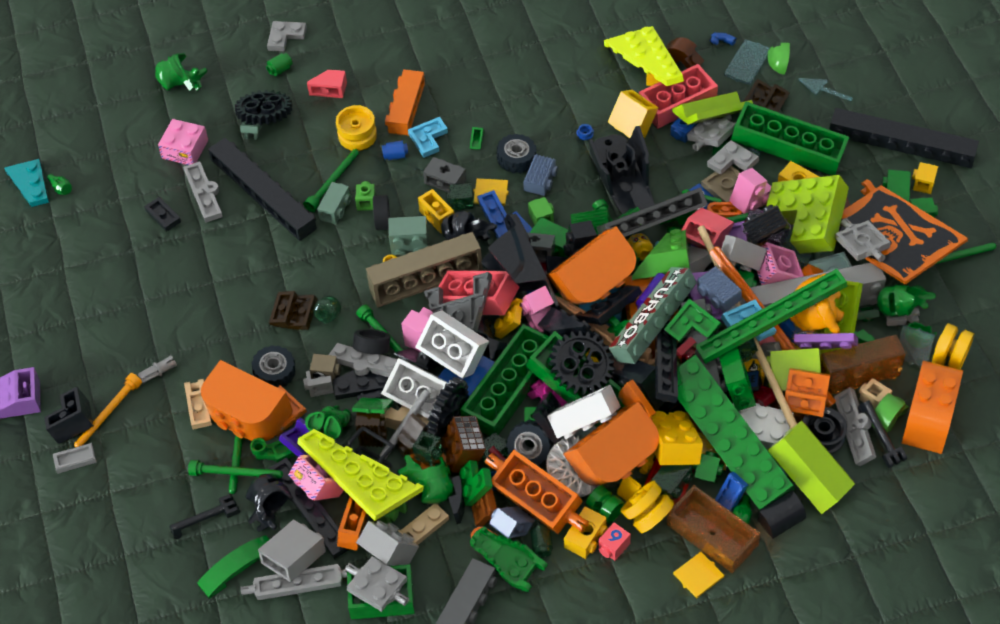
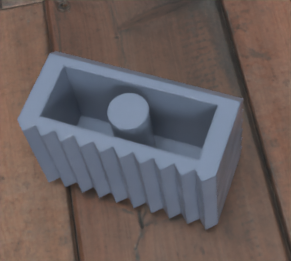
(540, 175)
(719, 289)
(511, 521)

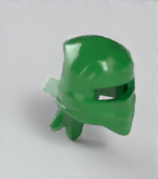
(171, 73)
(902, 299)
(434, 479)

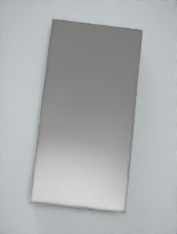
(74, 458)

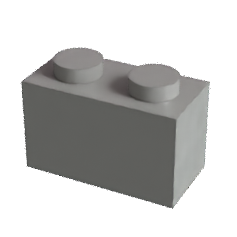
(743, 253)

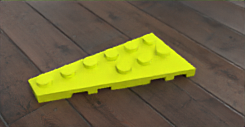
(359, 476)

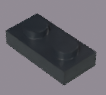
(162, 214)

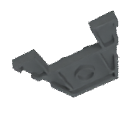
(466, 309)

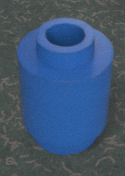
(394, 150)

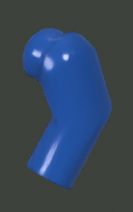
(723, 37)

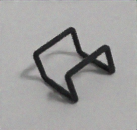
(380, 459)

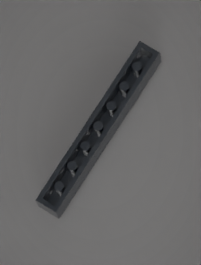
(905, 138)
(263, 189)

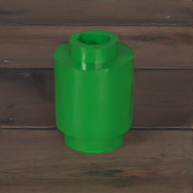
(279, 64)

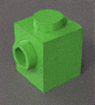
(540, 208)

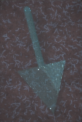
(816, 85)

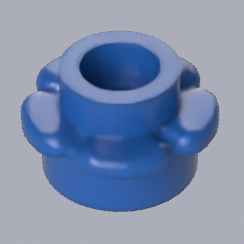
(585, 132)

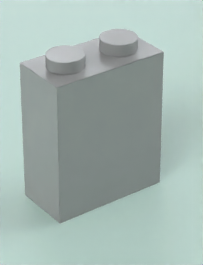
(292, 550)

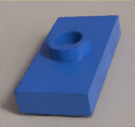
(731, 491)

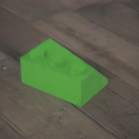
(668, 253)

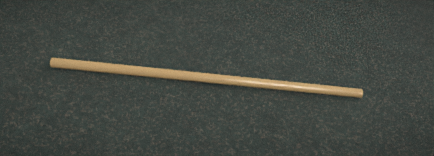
(760, 354)

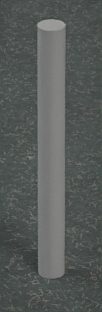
(415, 409)

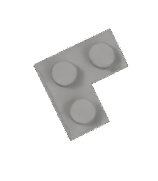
(282, 31)
(732, 154)

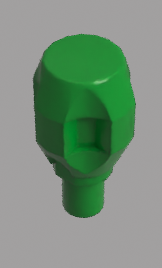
(60, 184)
(743, 509)

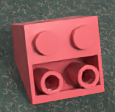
(716, 227)

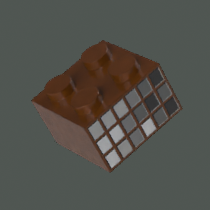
(462, 442)

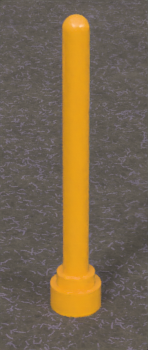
(132, 382)

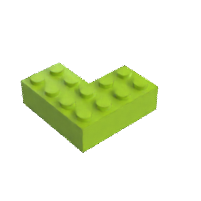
(813, 208)

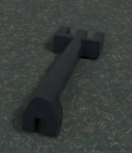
(892, 452)
(226, 506)

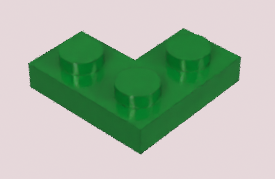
(691, 317)
(474, 482)

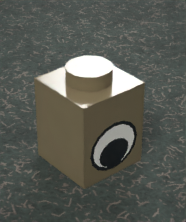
(324, 366)

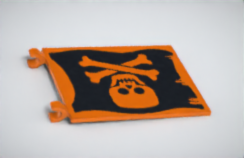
(914, 235)

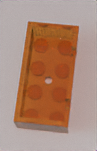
(858, 365)
(699, 515)

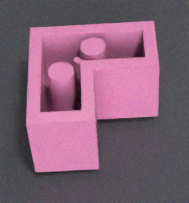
(750, 191)
(536, 307)
(414, 325)

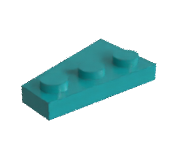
(30, 181)

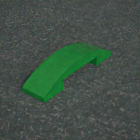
(231, 565)

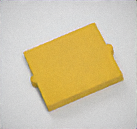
(487, 185)
(698, 574)

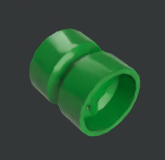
(603, 502)

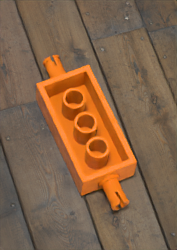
(536, 492)

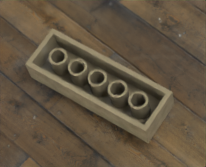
(422, 269)

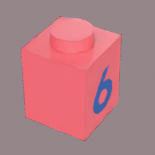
(614, 542)

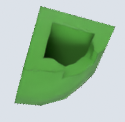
(779, 57)

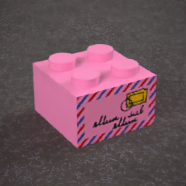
(183, 142)
(778, 265)
(314, 479)

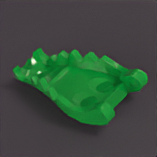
(509, 558)

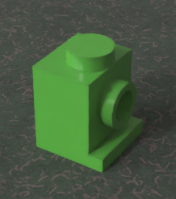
(364, 192)

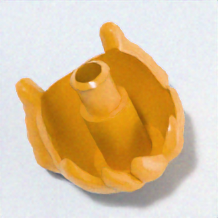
(821, 315)

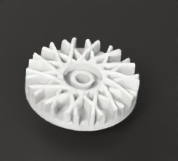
(561, 469)

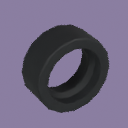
(381, 212)
(371, 341)

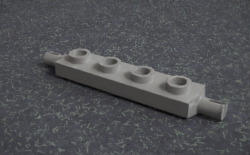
(307, 581)

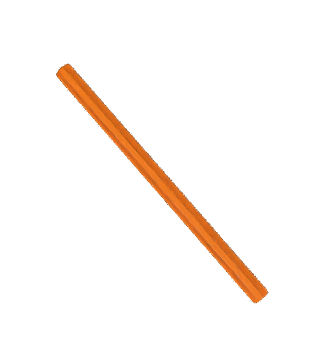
(748, 295)

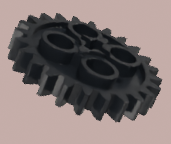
(263, 107)
(598, 371)
(447, 406)

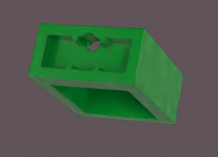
(737, 379)

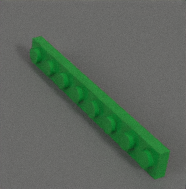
(771, 316)

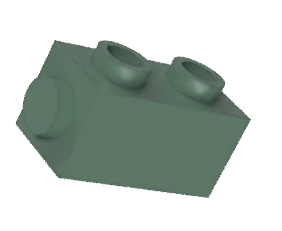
(334, 203)

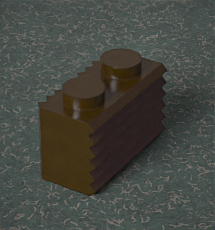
(373, 422)

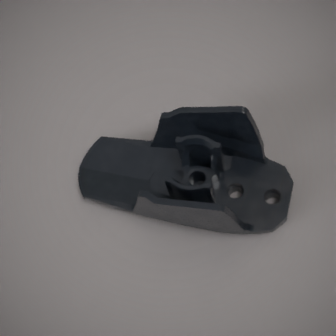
(628, 173)
(515, 255)

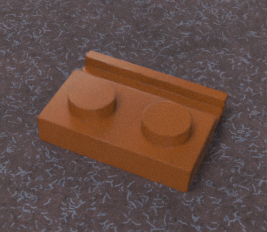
(484, 508)

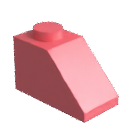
(328, 84)

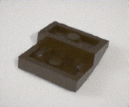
(767, 96)
(293, 310)

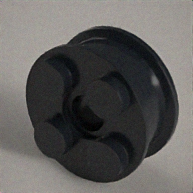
(831, 422)

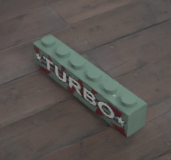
(652, 315)

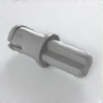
(157, 369)

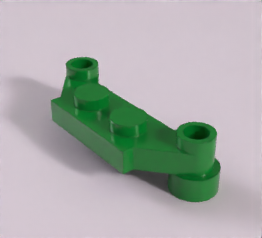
(274, 451)

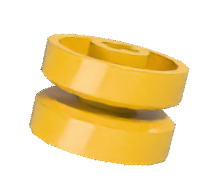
(356, 127)
(951, 347)
(647, 507)

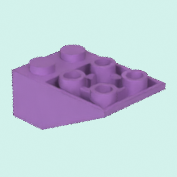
(19, 393)

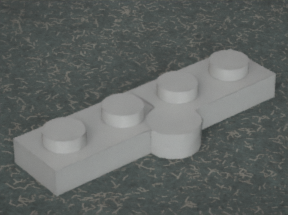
(203, 191)
(363, 362)
(857, 427)

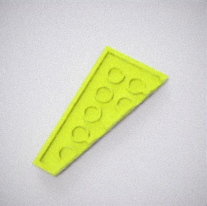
(647, 51)

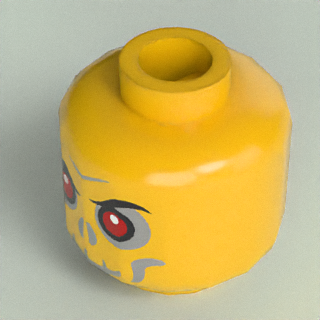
(641, 245)

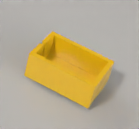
(677, 439)

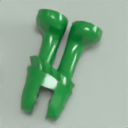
(331, 419)

